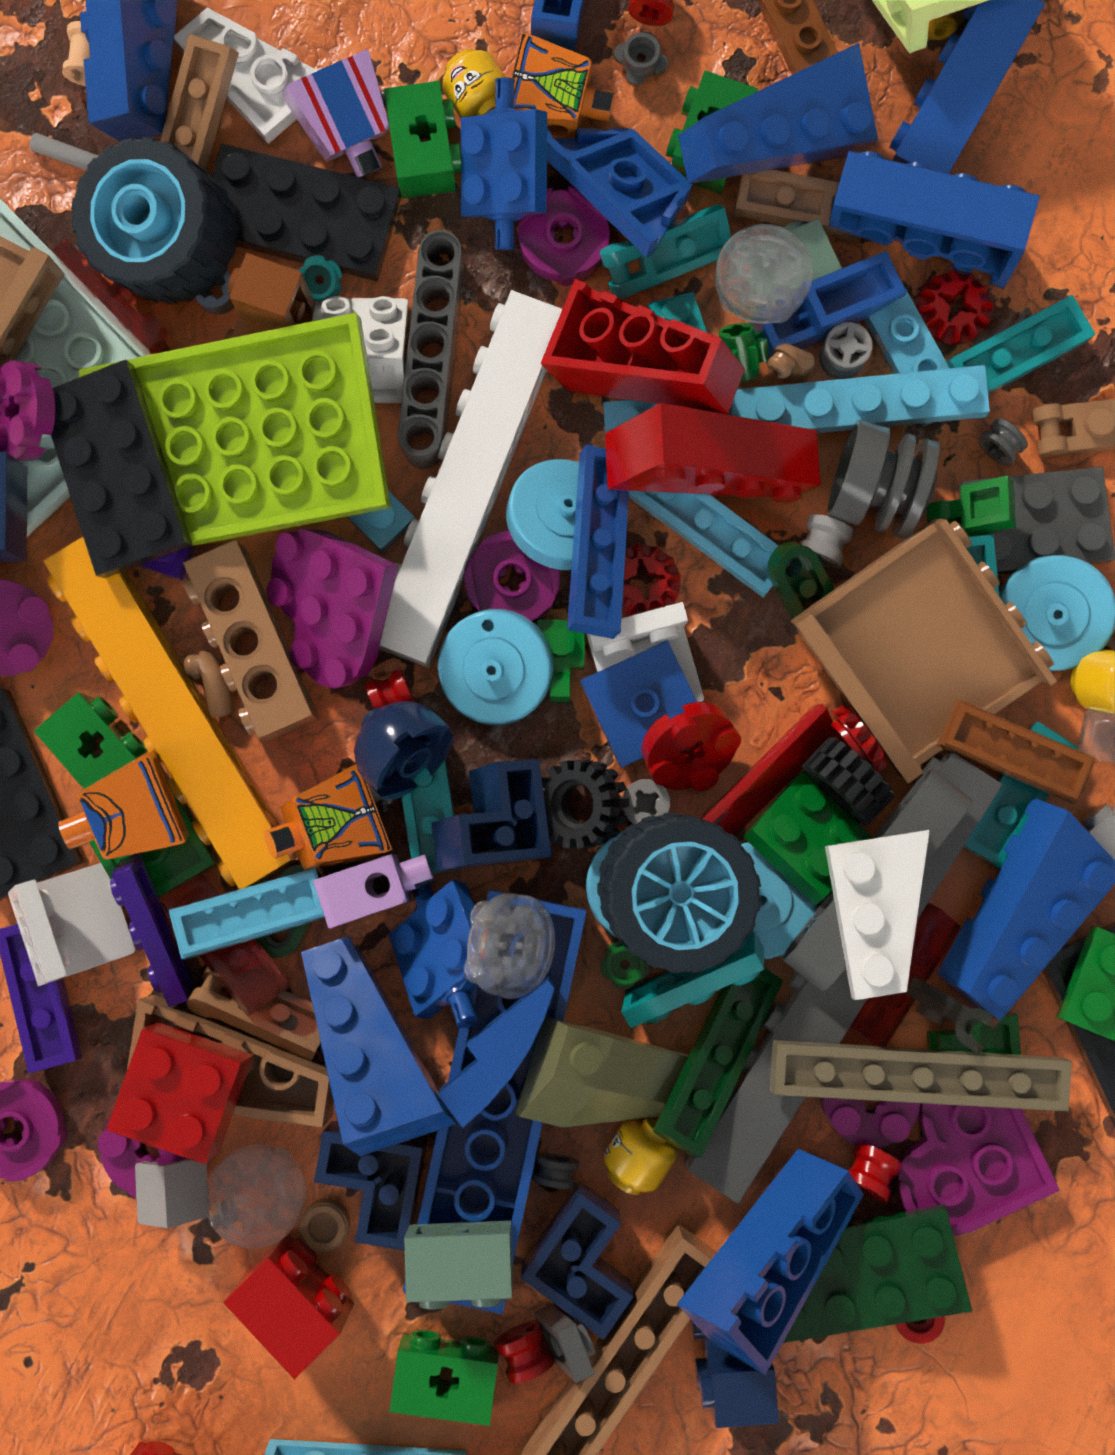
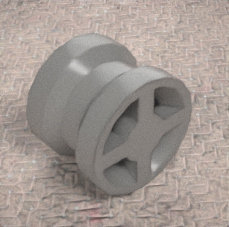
(850, 340)
(827, 539)
(642, 805)

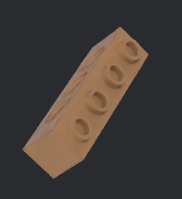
(232, 569)

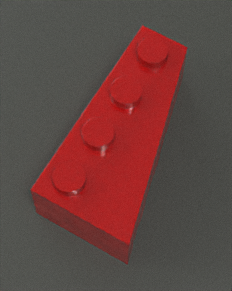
(638, 356)
(711, 454)

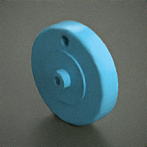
(543, 512)
(1064, 605)
(495, 666)
(782, 907)

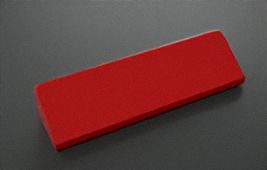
(771, 771)

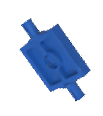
(504, 164)
(434, 950)

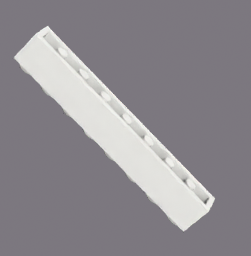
(469, 477)

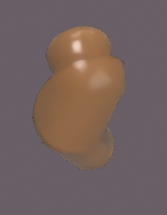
(791, 363)
(217, 692)

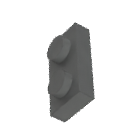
(567, 1342)

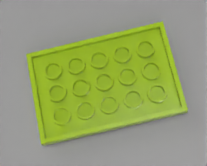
(267, 428)

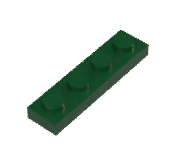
(716, 1063)

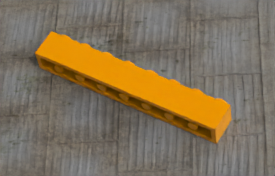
(172, 714)

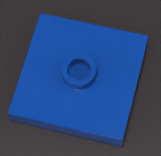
(634, 696)

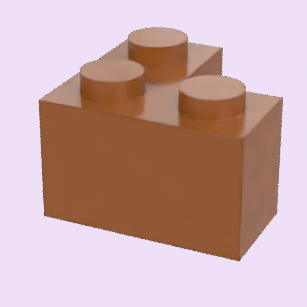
(268, 297)

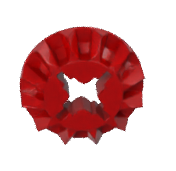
(963, 326)
(656, 564)
(856, 736)

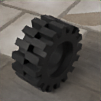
(849, 780)
(605, 803)

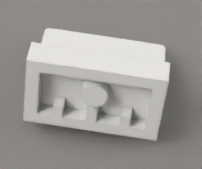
(384, 335)
(646, 631)
(70, 923)

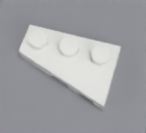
(258, 73)
(877, 908)

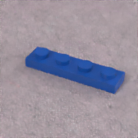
(597, 550)

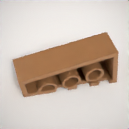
(277, 1082)

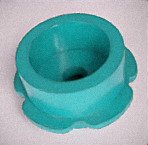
(329, 270)

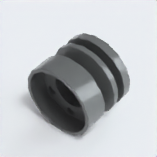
(883, 479)

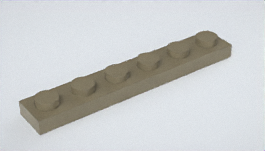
(920, 1075)

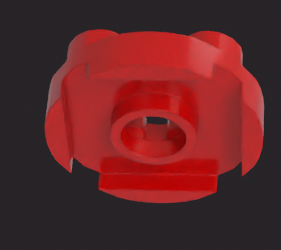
(699, 766)

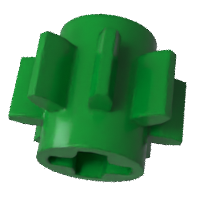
(747, 346)

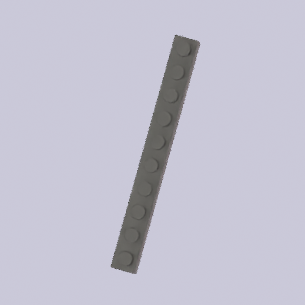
(755, 1116)

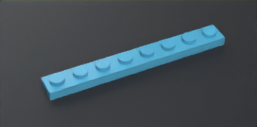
(840, 402)

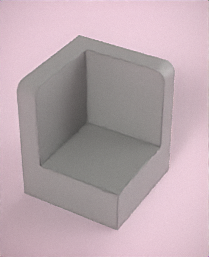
(171, 1192)

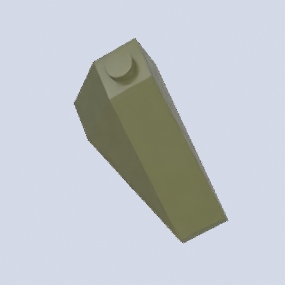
(595, 1077)

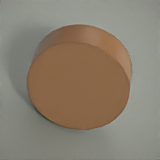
(324, 1225)

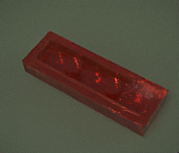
(115, 299)
(241, 968)
(883, 1014)

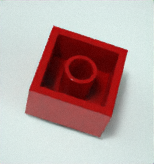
(179, 1092)
(291, 1304)

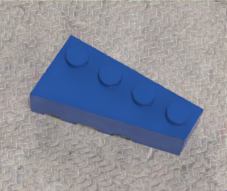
(128, 65)
(966, 84)
(787, 124)
(935, 214)
(1029, 910)
(370, 1061)
(773, 1260)

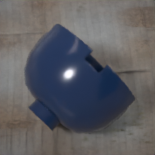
(398, 745)

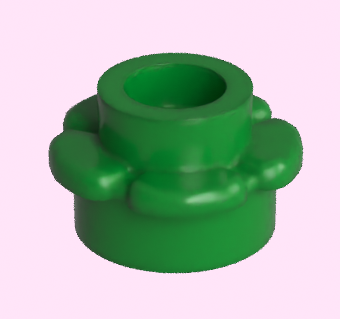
(622, 977)

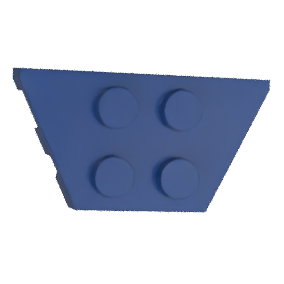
(623, 181)

